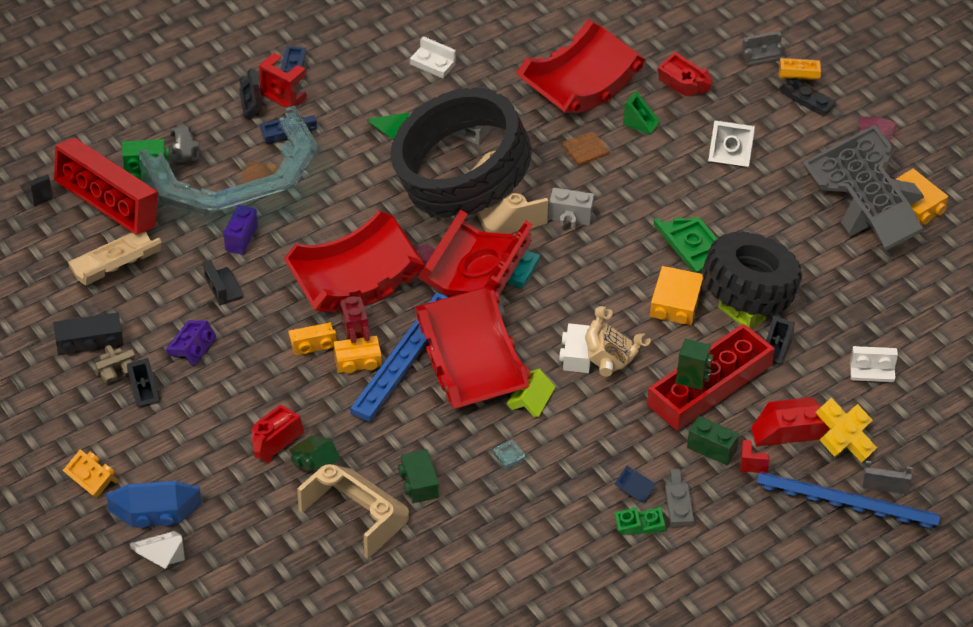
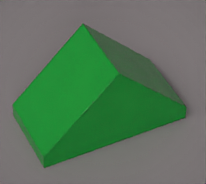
(639, 115)

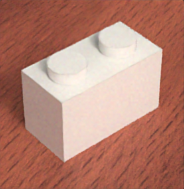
(575, 352)

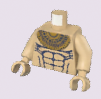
(609, 347)

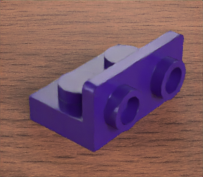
(192, 340)

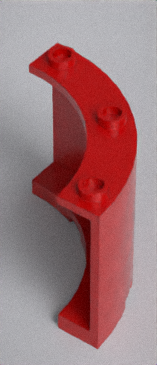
(585, 71)
(357, 265)
(471, 347)

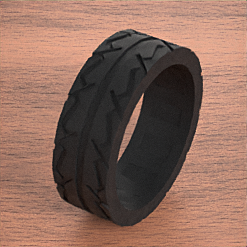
(443, 117)

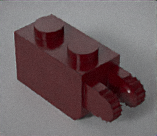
(354, 319)

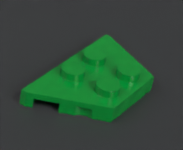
(689, 239)

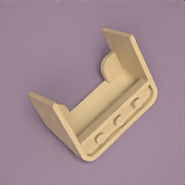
(512, 211)
(383, 508)

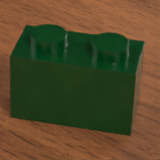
(694, 364)
(713, 440)
(314, 453)
(419, 476)

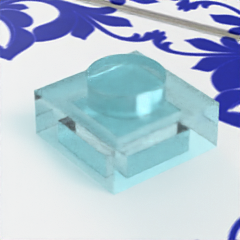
(509, 454)

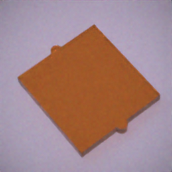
(585, 148)
(258, 170)

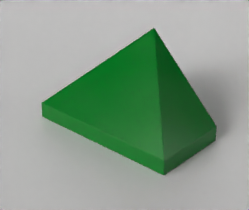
(388, 124)

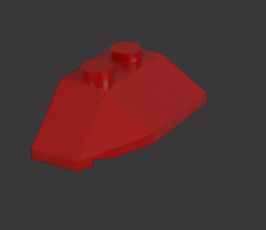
(789, 422)

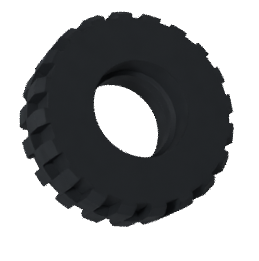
(752, 273)

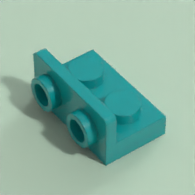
(524, 269)

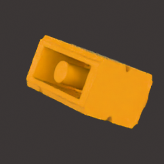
(358, 355)

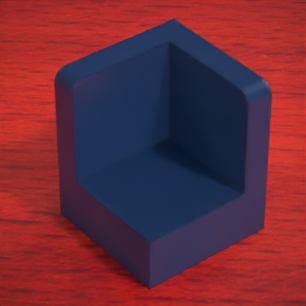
(635, 484)

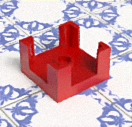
(279, 85)

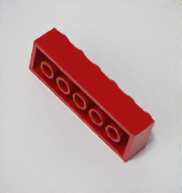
(105, 186)
(735, 362)

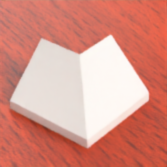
(731, 143)
(161, 549)

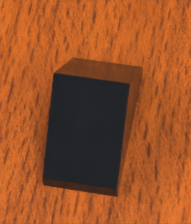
(38, 190)
(780, 337)
(142, 382)

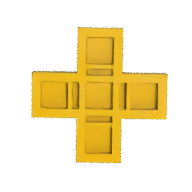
(846, 430)

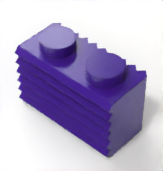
(240, 229)

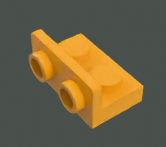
(799, 69)
(312, 338)
(89, 473)

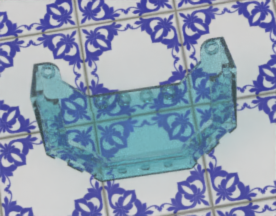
(296, 153)

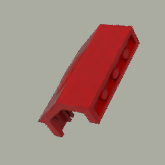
(474, 258)

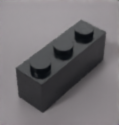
(88, 333)

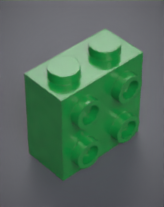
(131, 150)

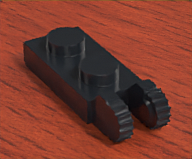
(250, 94)
(807, 96)

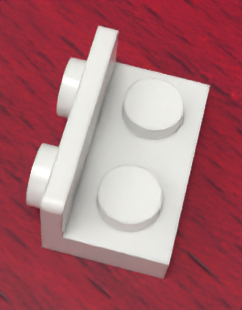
(434, 57)
(873, 364)

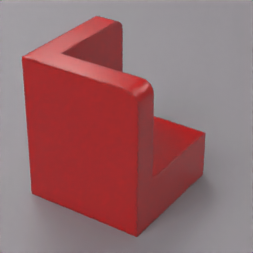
(753, 461)

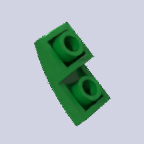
(644, 522)

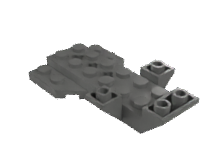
(859, 170)

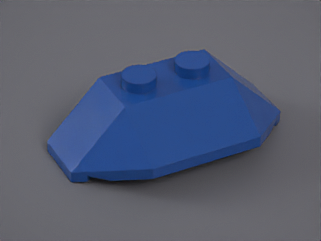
(154, 503)

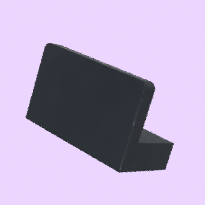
(221, 283)

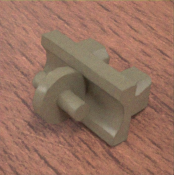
(112, 361)

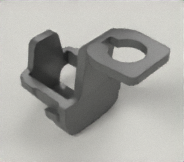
(185, 149)

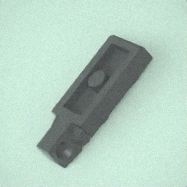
(678, 501)

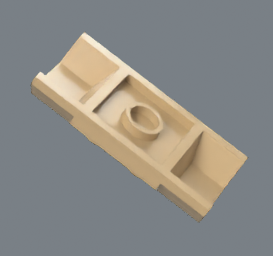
(109, 257)

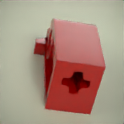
(684, 76)
(275, 432)

